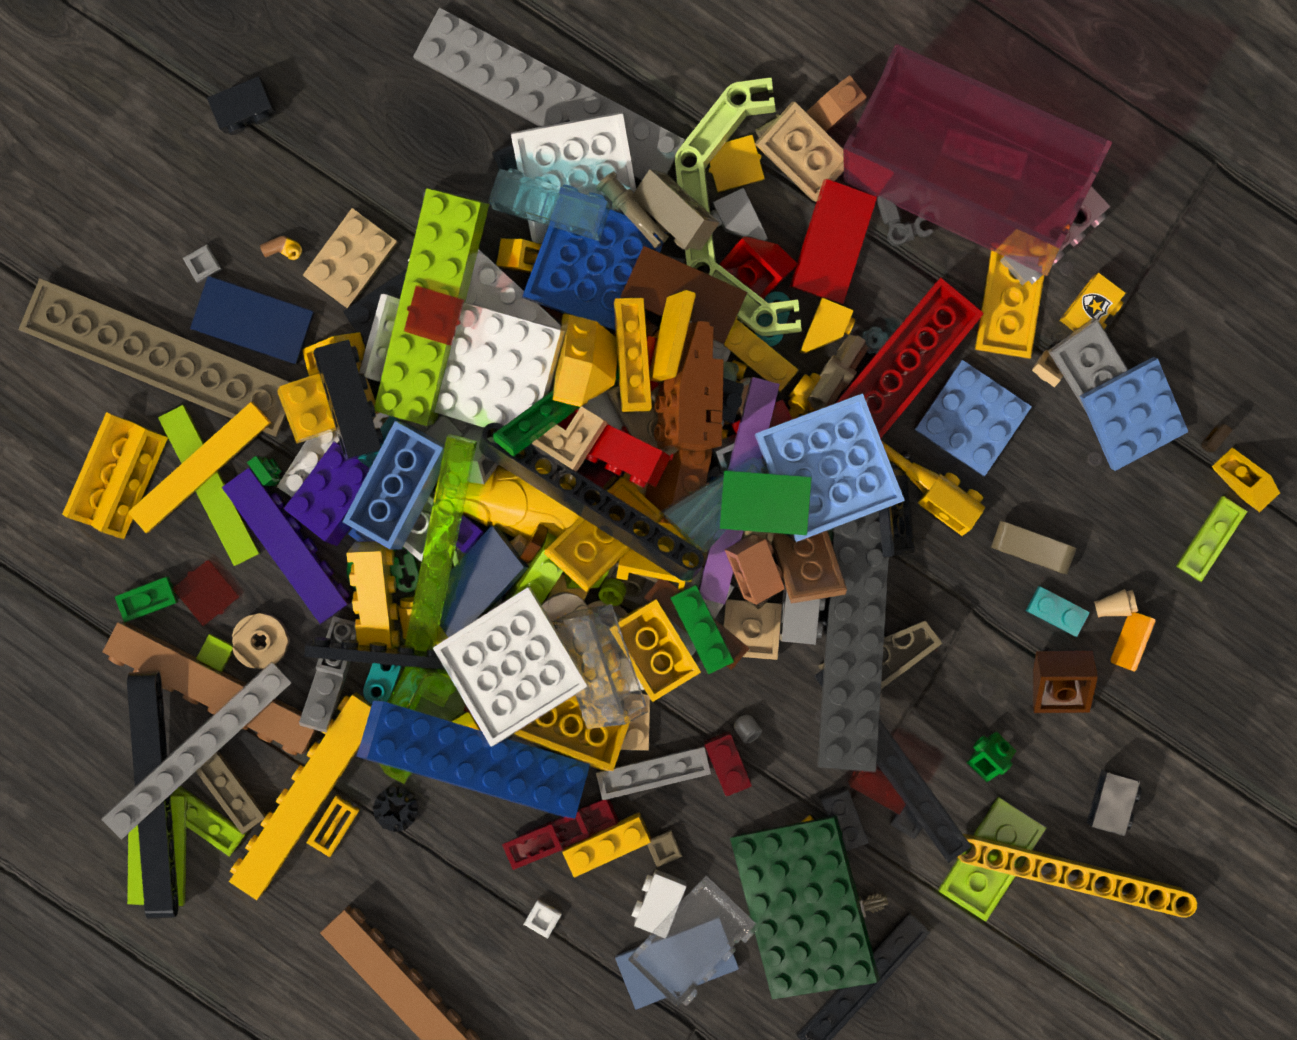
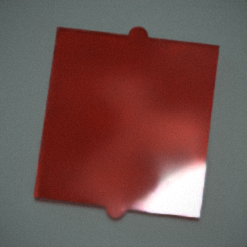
(434, 315)
(205, 592)

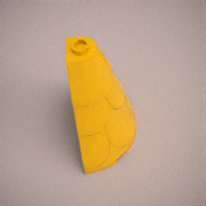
(516, 505)

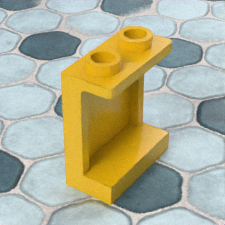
(637, 564)

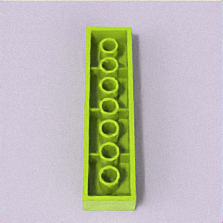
(439, 261)

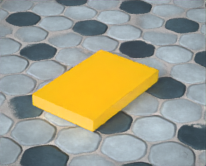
(671, 336)

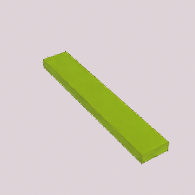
(220, 509)

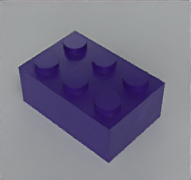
(328, 494)

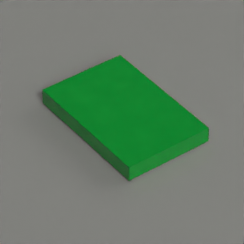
(765, 503)

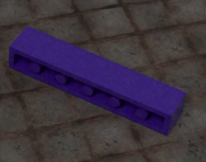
(288, 546)

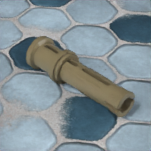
(623, 200)

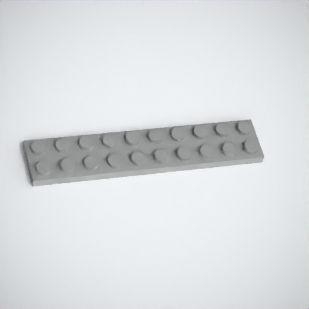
(534, 88)

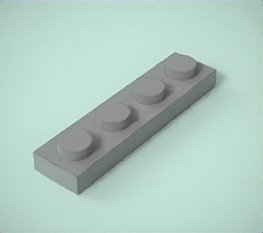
(653, 773)

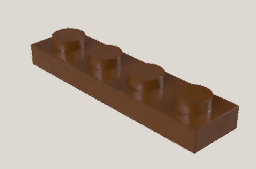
(664, 589)

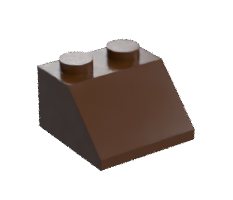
(1064, 681)

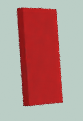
(833, 241)

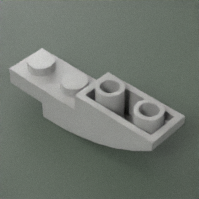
(328, 680)

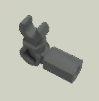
(898, 232)

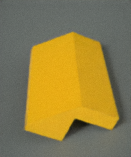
(114, 475)

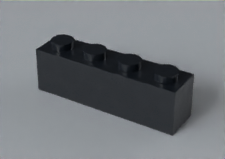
(347, 399)

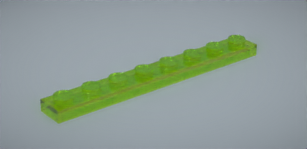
(441, 542)

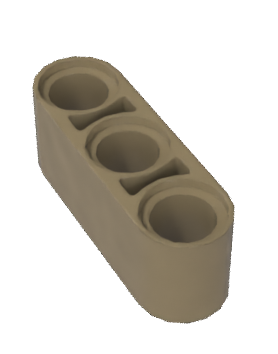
(1033, 547)

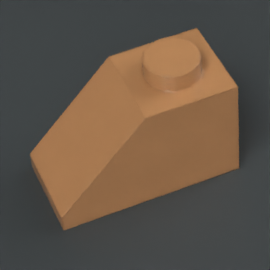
(837, 104)

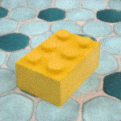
(308, 407)

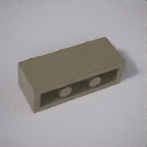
(675, 210)

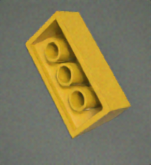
(566, 734)

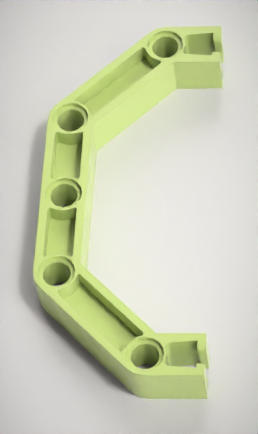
(703, 145)

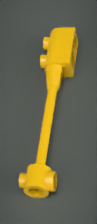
(941, 493)

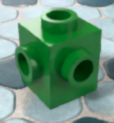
(991, 756)

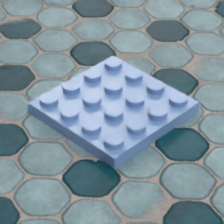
(843, 458)

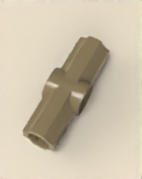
(838, 372)

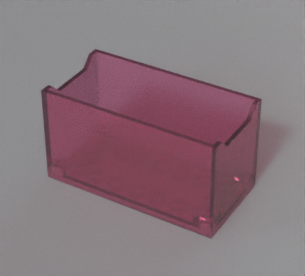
(973, 159)

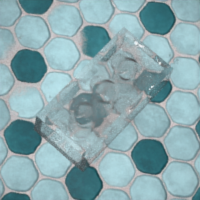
(603, 658)

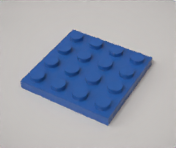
(586, 274)

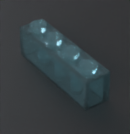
(549, 204)

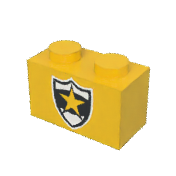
(1094, 301)

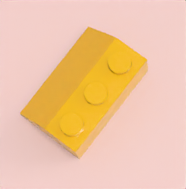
(656, 650)

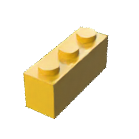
(607, 845)

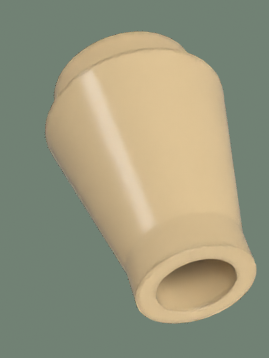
(1117, 604)

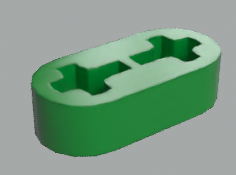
(412, 568)

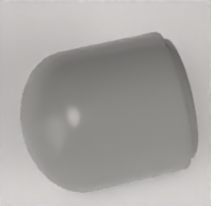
(747, 728)

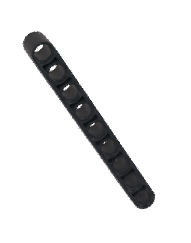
(596, 514)
(156, 829)

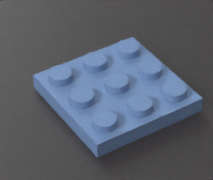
(1134, 413)
(972, 418)

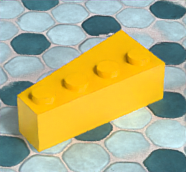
(374, 593)

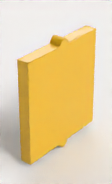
(736, 164)

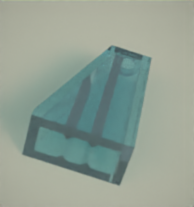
(699, 512)

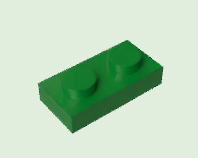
(266, 470)
(146, 599)

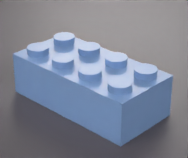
(396, 486)

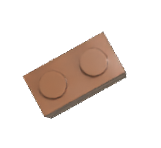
(755, 568)

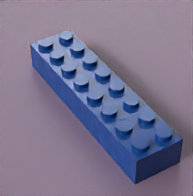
(466, 759)

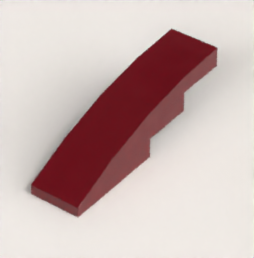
(560, 833)

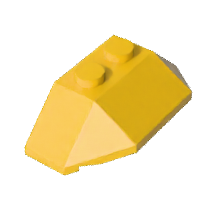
(585, 361)

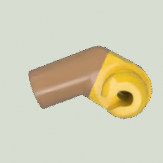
(282, 245)

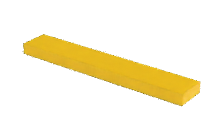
(199, 467)

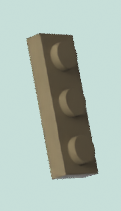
(230, 793)

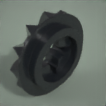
(400, 797)

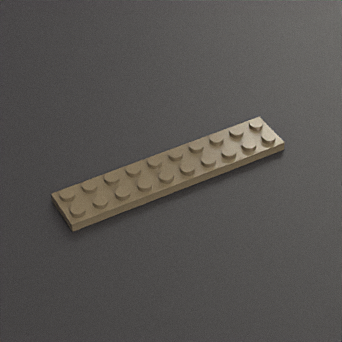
(151, 354)

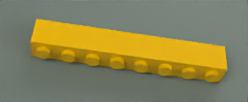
(303, 799)

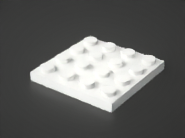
(575, 155)
(497, 366)
(511, 666)

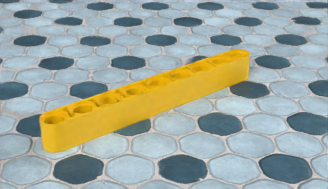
(1086, 879)

